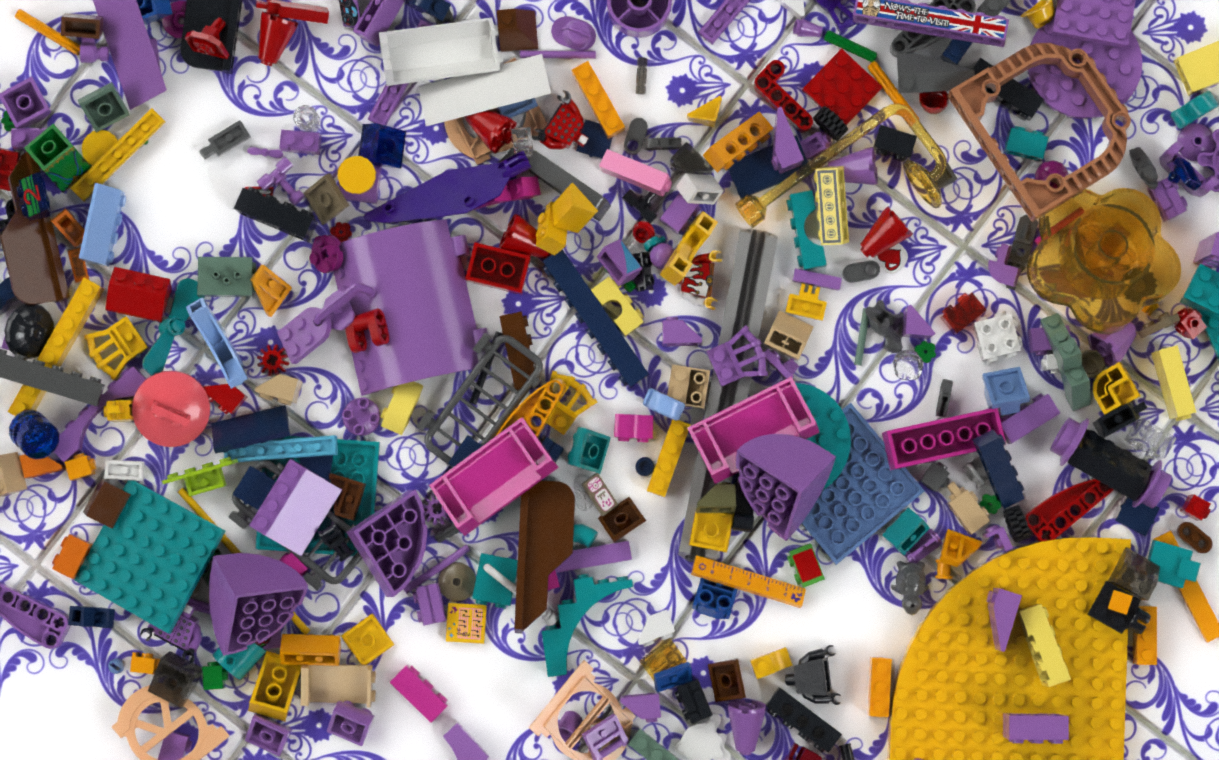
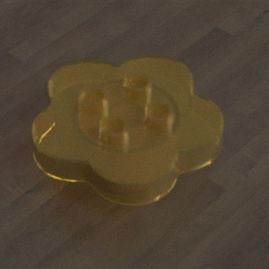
(1103, 258)

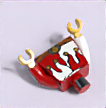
(699, 280)

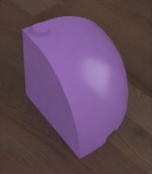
(783, 478)
(251, 598)

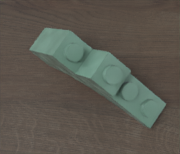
(1069, 361)

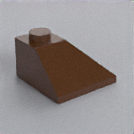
(517, 30)

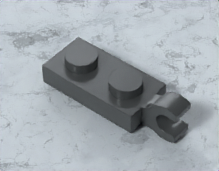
(226, 140)

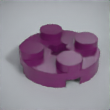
(318, 254)

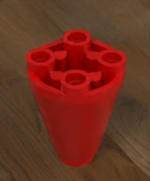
(492, 128)

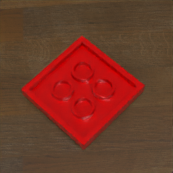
(842, 87)

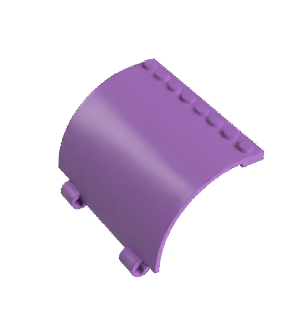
(423, 302)

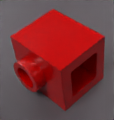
(1196, 508)

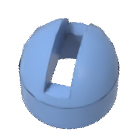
(118, 662)

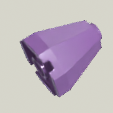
(1113, 346)

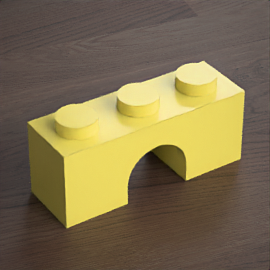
(609, 291)

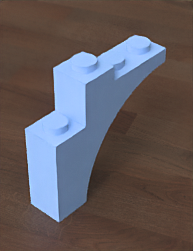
(218, 342)

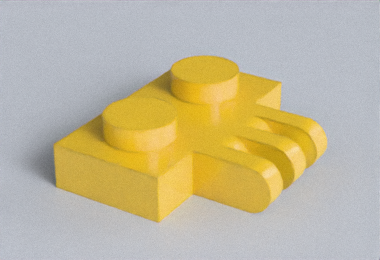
(806, 304)

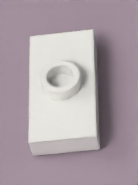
(124, 470)

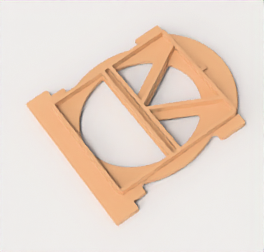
(475, 147)
(579, 681)
(127, 722)

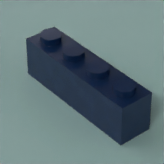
(999, 469)

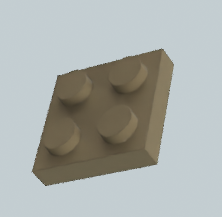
(326, 199)

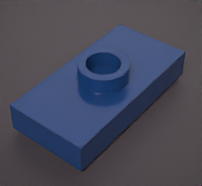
(673, 677)

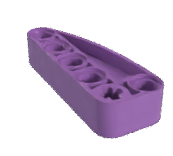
(30, 622)

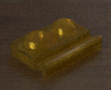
(662, 658)

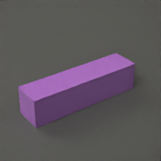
(817, 279)

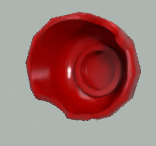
(934, 101)

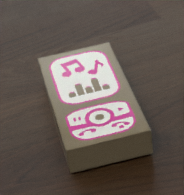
(599, 494)

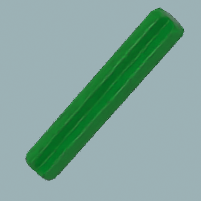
(850, 46)

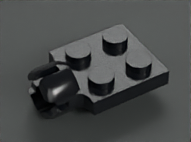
(1116, 620)

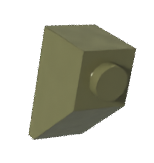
(718, 500)

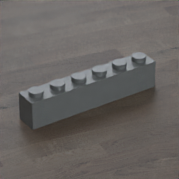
(50, 379)

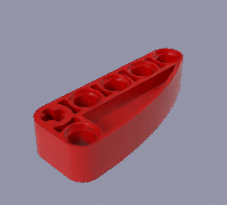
(1059, 506)

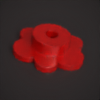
(345, 227)

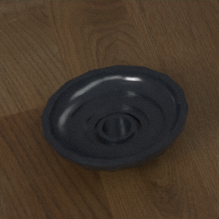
(28, 330)

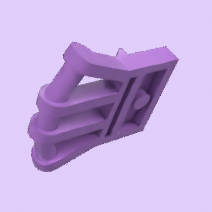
(726, 364)

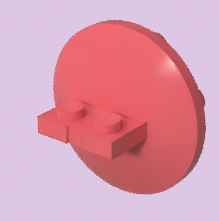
(171, 408)

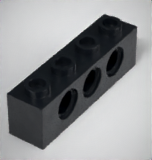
(830, 734)

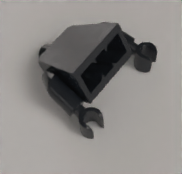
(813, 677)

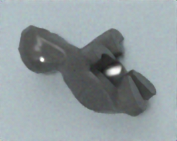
(885, 324)
(911, 584)

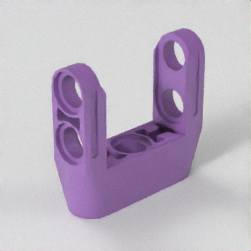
(1170, 155)

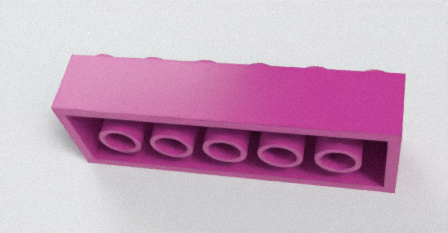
(938, 438)

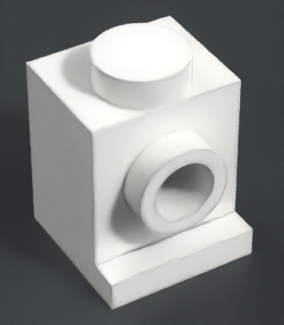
(1050, 364)

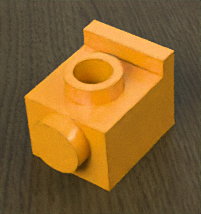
(144, 663)

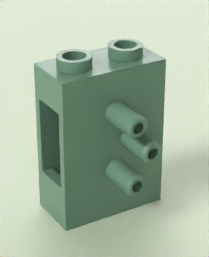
(225, 276)

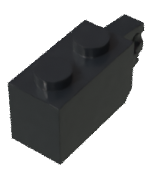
(1118, 419)

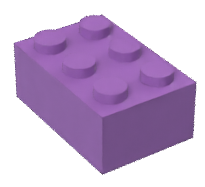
(1035, 727)

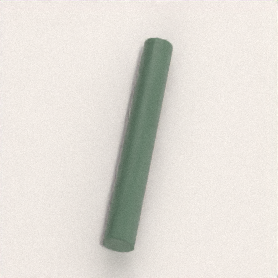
(861, 339)

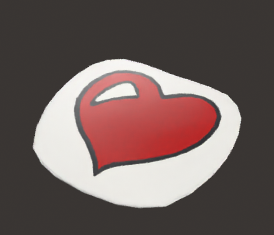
(893, 259)

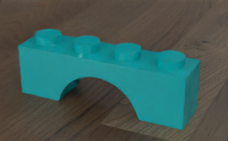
(801, 206)

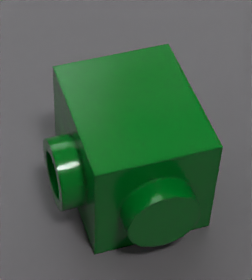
(214, 676)

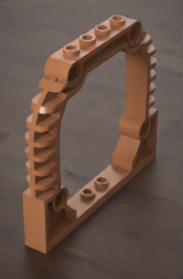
(1037, 195)

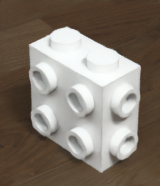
(997, 336)

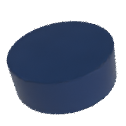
(644, 466)

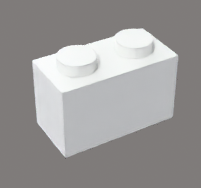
(699, 188)

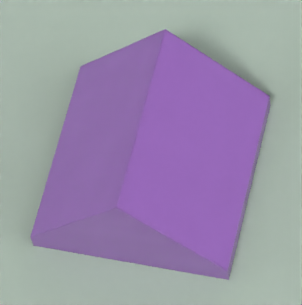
(914, 325)
(268, 734)

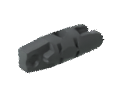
(1144, 167)

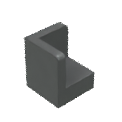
(947, 179)

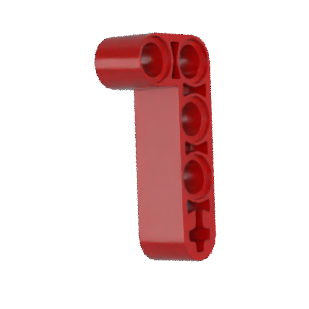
(772, 79)

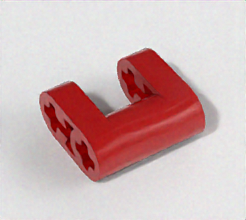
(372, 320)

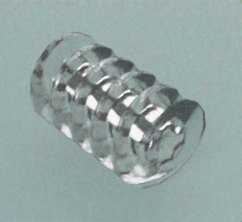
(302, 113)

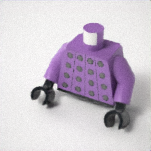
(185, 634)

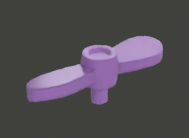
(265, 152)

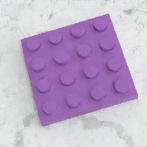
(1095, 20)

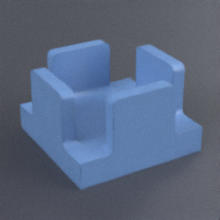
(1005, 390)

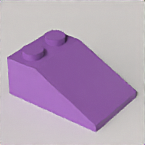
(785, 148)
(1002, 613)

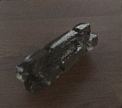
(641, 75)

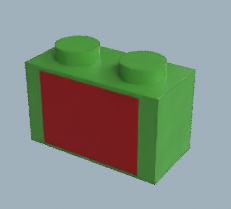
(805, 565)

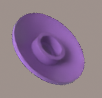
(1187, 139)

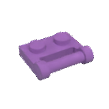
(602, 734)

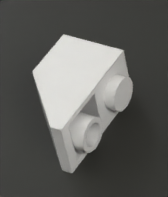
(656, 626)

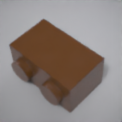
(81, 26)

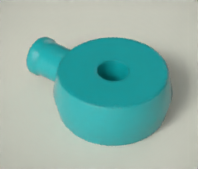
(649, 244)

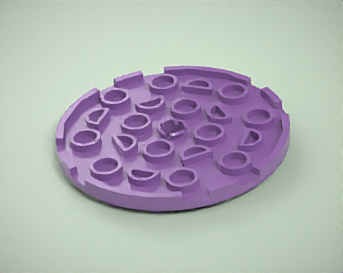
(1066, 94)

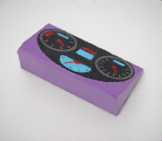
(350, 12)

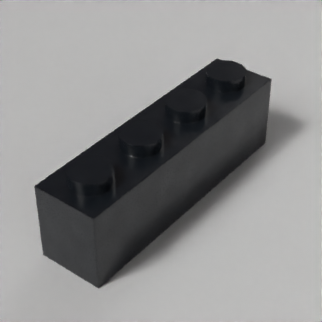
(1014, 95)

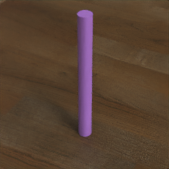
(560, 54)
(437, 568)

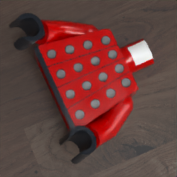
(563, 126)

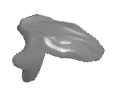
(976, 472)

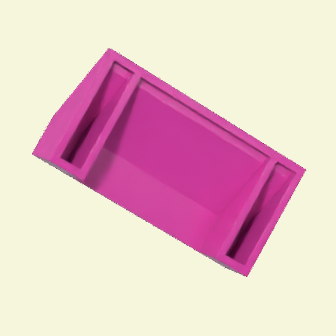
(771, 411)
(493, 476)

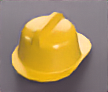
(1040, 13)

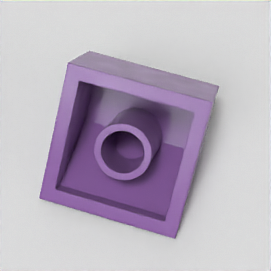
(678, 333)
(644, 705)

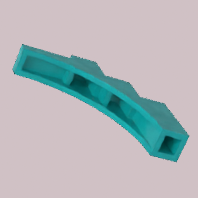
(556, 639)

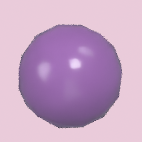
(660, 254)

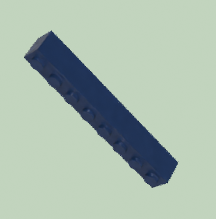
(596, 319)

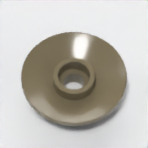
(467, 581)

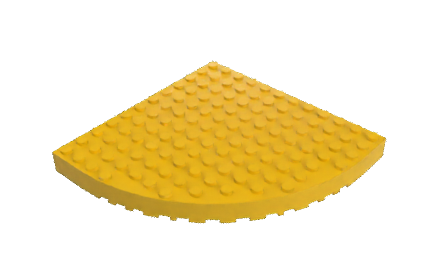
(958, 686)

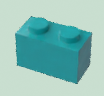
(1026, 144)
(905, 531)

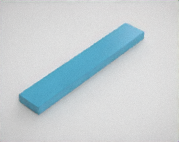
(286, 449)

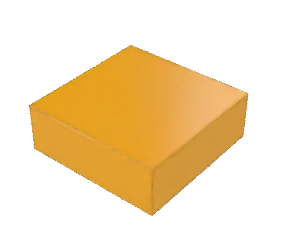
(1120, 602)

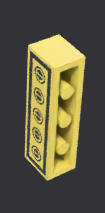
(831, 205)

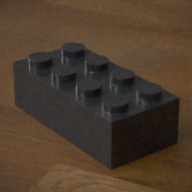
(276, 215)

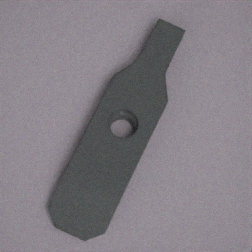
(1023, 239)

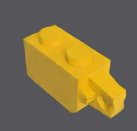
(549, 237)
(118, 411)

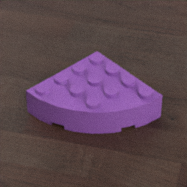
(393, 542)

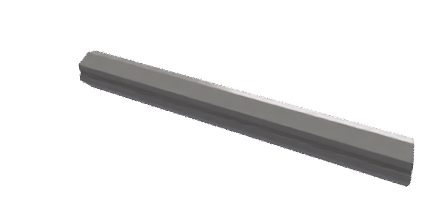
(743, 307)

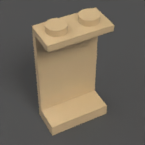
(338, 683)

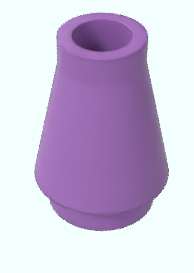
(806, 28)

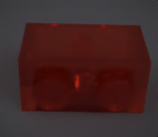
(962, 313)

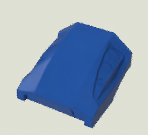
(714, 599)

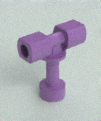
(278, 177)

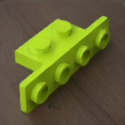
(203, 480)

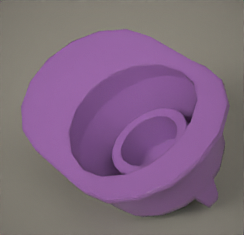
(573, 33)

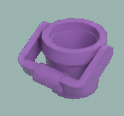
(568, 724)

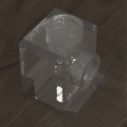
(522, 141)

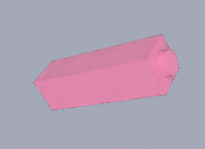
(635, 173)

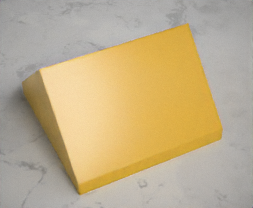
(572, 210)

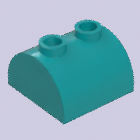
(588, 450)
(241, 662)

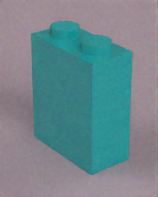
(488, 588)

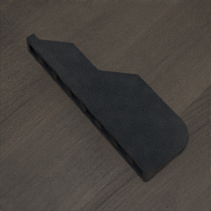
(203, 13)

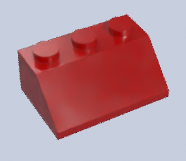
(138, 294)

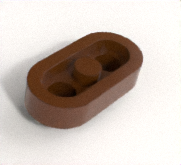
(1194, 536)

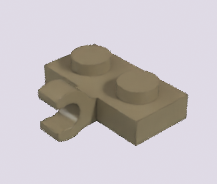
(1165, 321)

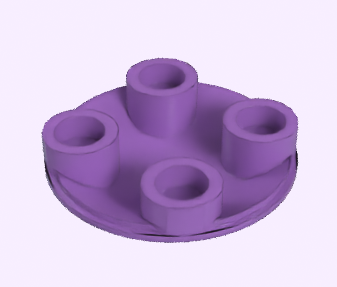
(361, 416)

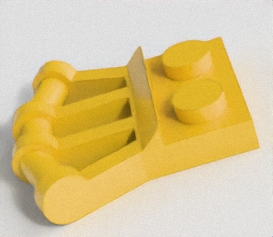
(125, 338)
(562, 416)

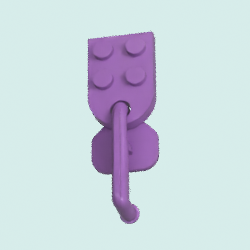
(314, 324)

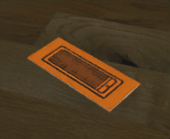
(78, 266)

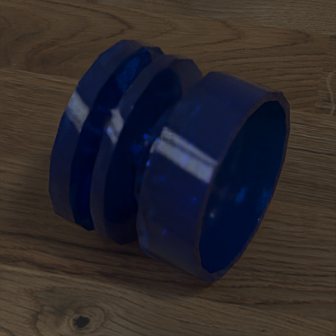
(34, 434)

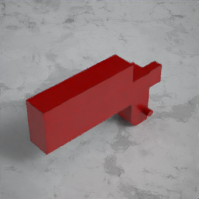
(295, 10)

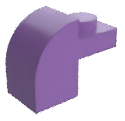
(1000, 270)

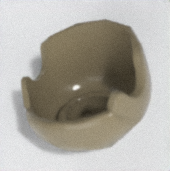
(1092, 363)

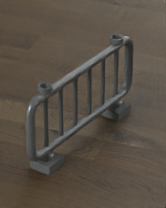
(489, 349)
(319, 573)

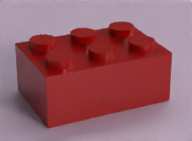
(498, 268)

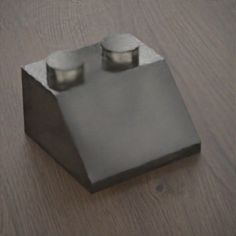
(689, 161)
(1135, 574)
(175, 679)

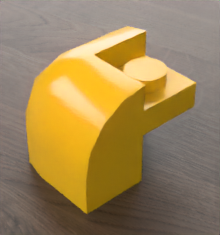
(1114, 388)

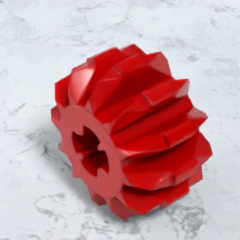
(278, 363)

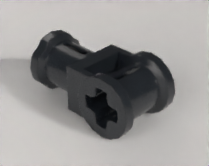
(336, 541)

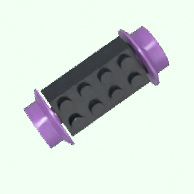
(1110, 463)

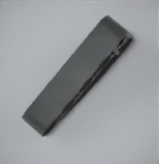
(922, 41)
(560, 179)

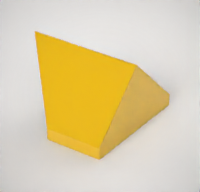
(706, 113)

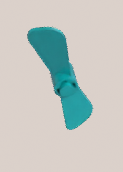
(157, 355)

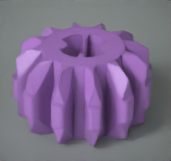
(431, 510)

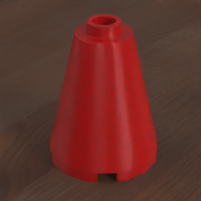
(274, 37)
(884, 234)
(521, 238)

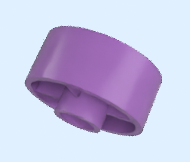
(639, 20)

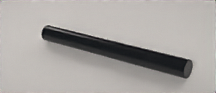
(483, 375)

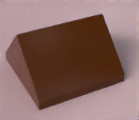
(106, 503)
(622, 519)
(726, 680)

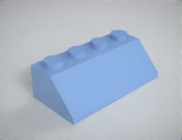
(102, 225)

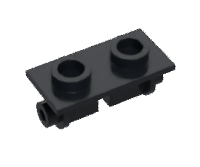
(645, 279)

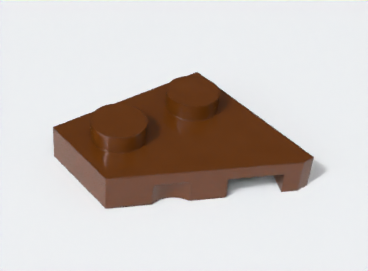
(349, 498)

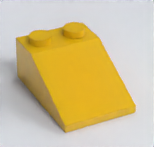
(274, 688)

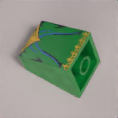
(57, 157)

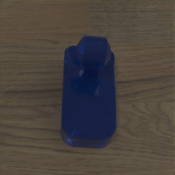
(1185, 172)

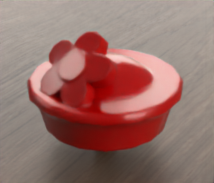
(643, 231)

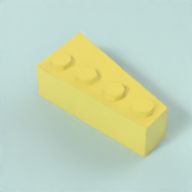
(1043, 646)

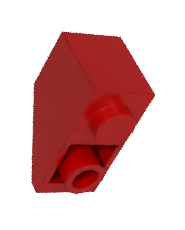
(228, 398)

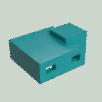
(1174, 564)

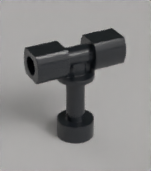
(642, 204)

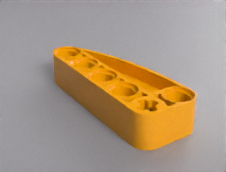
(533, 406)

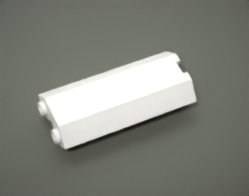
(440, 51)

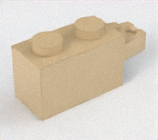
(966, 509)

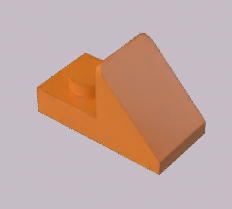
(69, 227)

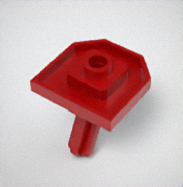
(208, 40)

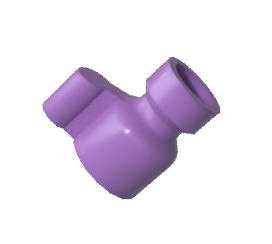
(90, 53)

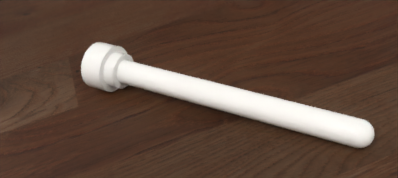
(549, 617)

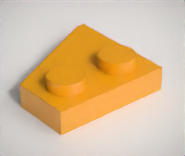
(269, 289)
(958, 548)

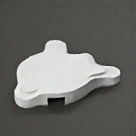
(703, 741)

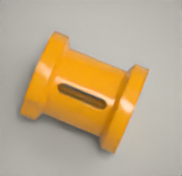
(943, 570)

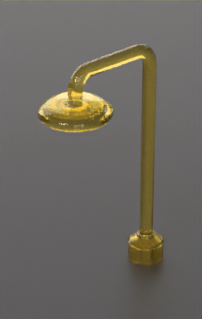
(754, 208)

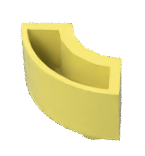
(401, 407)

